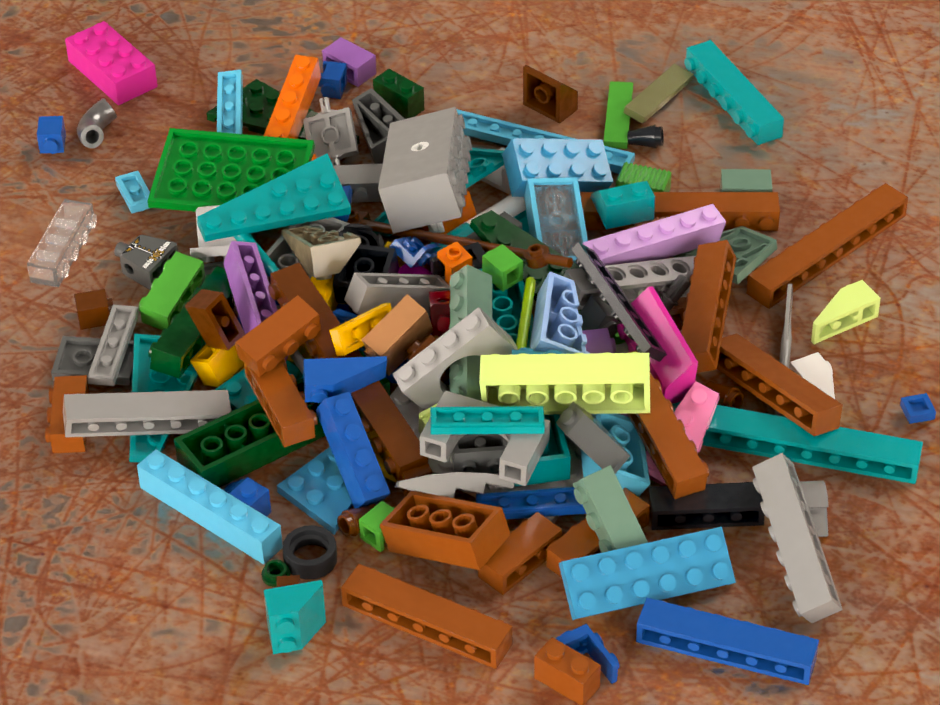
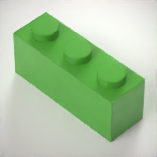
(171, 290)

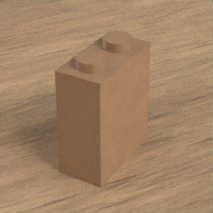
(397, 332)

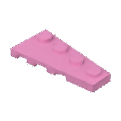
(696, 414)

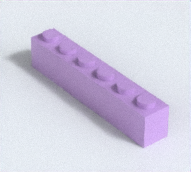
(661, 237)

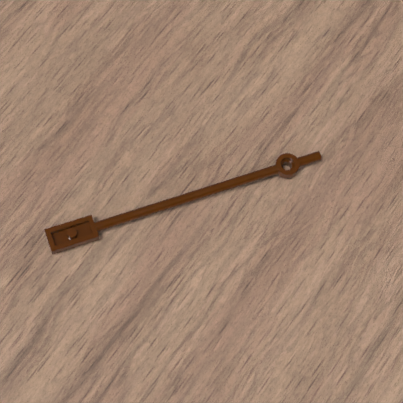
(535, 256)

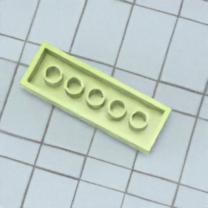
(594, 381)

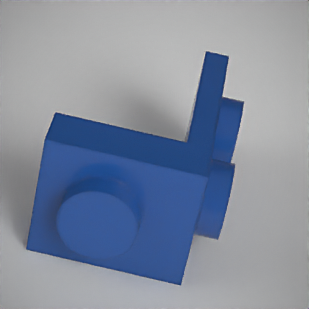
(586, 641)

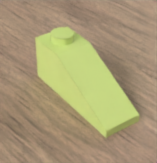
(847, 309)

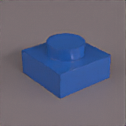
(918, 408)

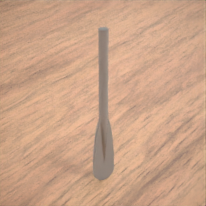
(785, 348)

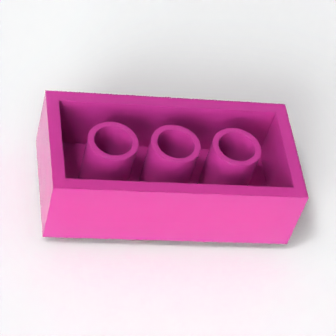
(111, 63)

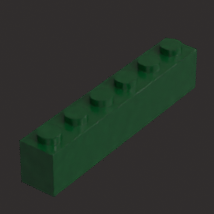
(182, 339)

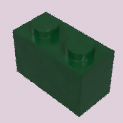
(400, 93)

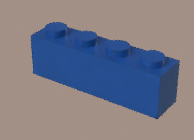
(352, 450)

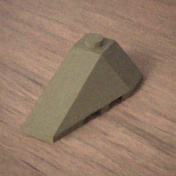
(321, 251)

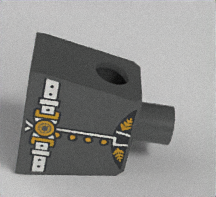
(145, 258)

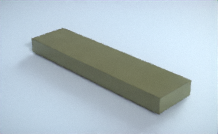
(658, 93)

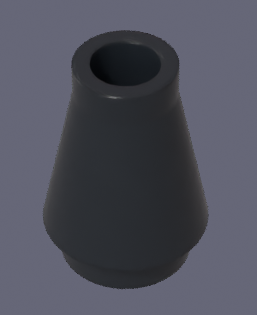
(648, 136)

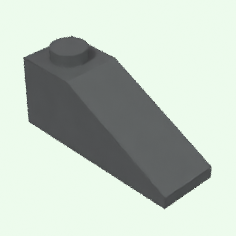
(592, 437)

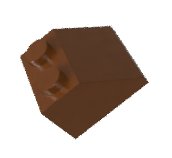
(548, 95)

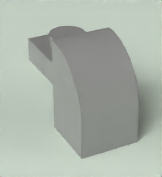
(817, 501)

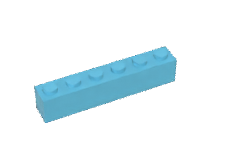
(210, 506)

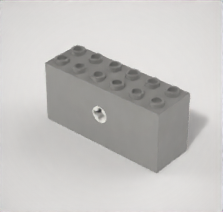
(425, 171)

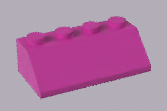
(679, 367)

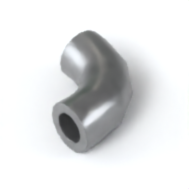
(93, 122)

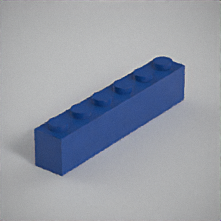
(727, 641)

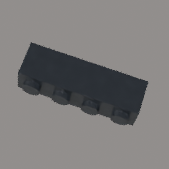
(712, 508)

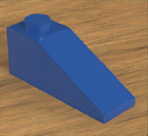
(340, 375)

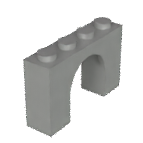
(471, 336)
(518, 457)

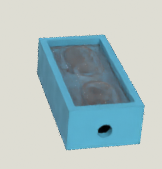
(556, 213)

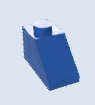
(251, 494)

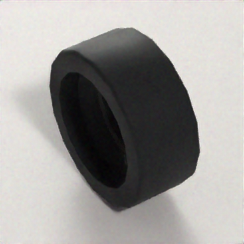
(310, 536)

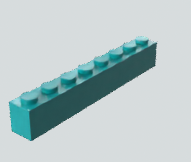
(838, 450)

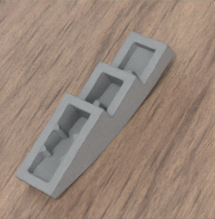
(447, 483)

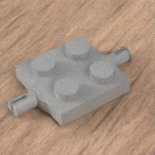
(332, 132)

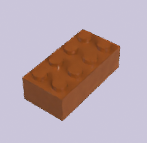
(445, 529)

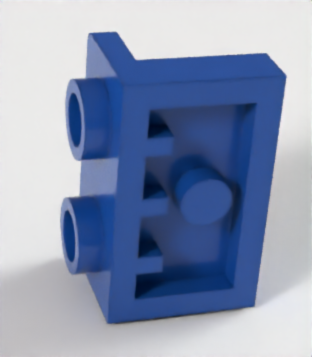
(414, 252)

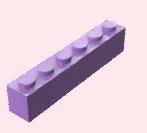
(249, 284)

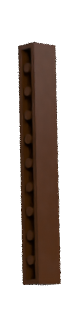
(382, 420)

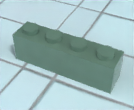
(608, 510)

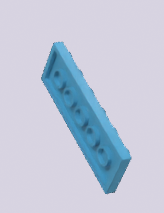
(645, 571)

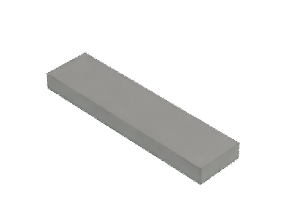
(113, 345)

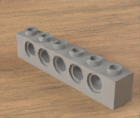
(635, 277)

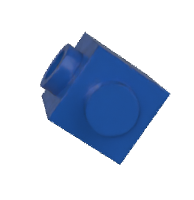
(51, 134)

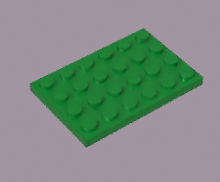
(219, 166)

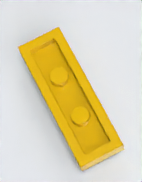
(349, 335)

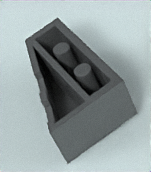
(374, 121)

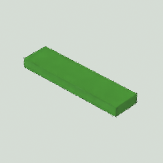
(617, 122)

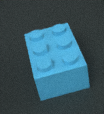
(634, 471)

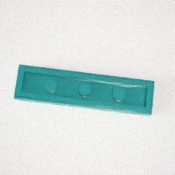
(487, 420)

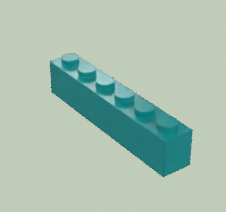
(734, 92)

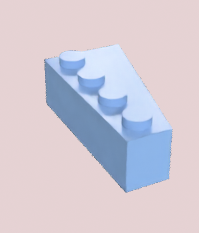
(557, 317)

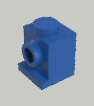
(333, 79)

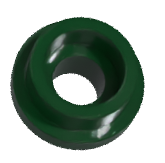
(272, 570)

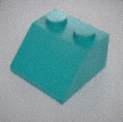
(625, 204)
(294, 615)

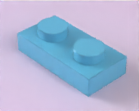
(133, 191)

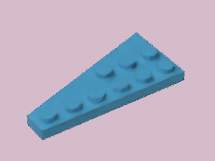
(318, 490)

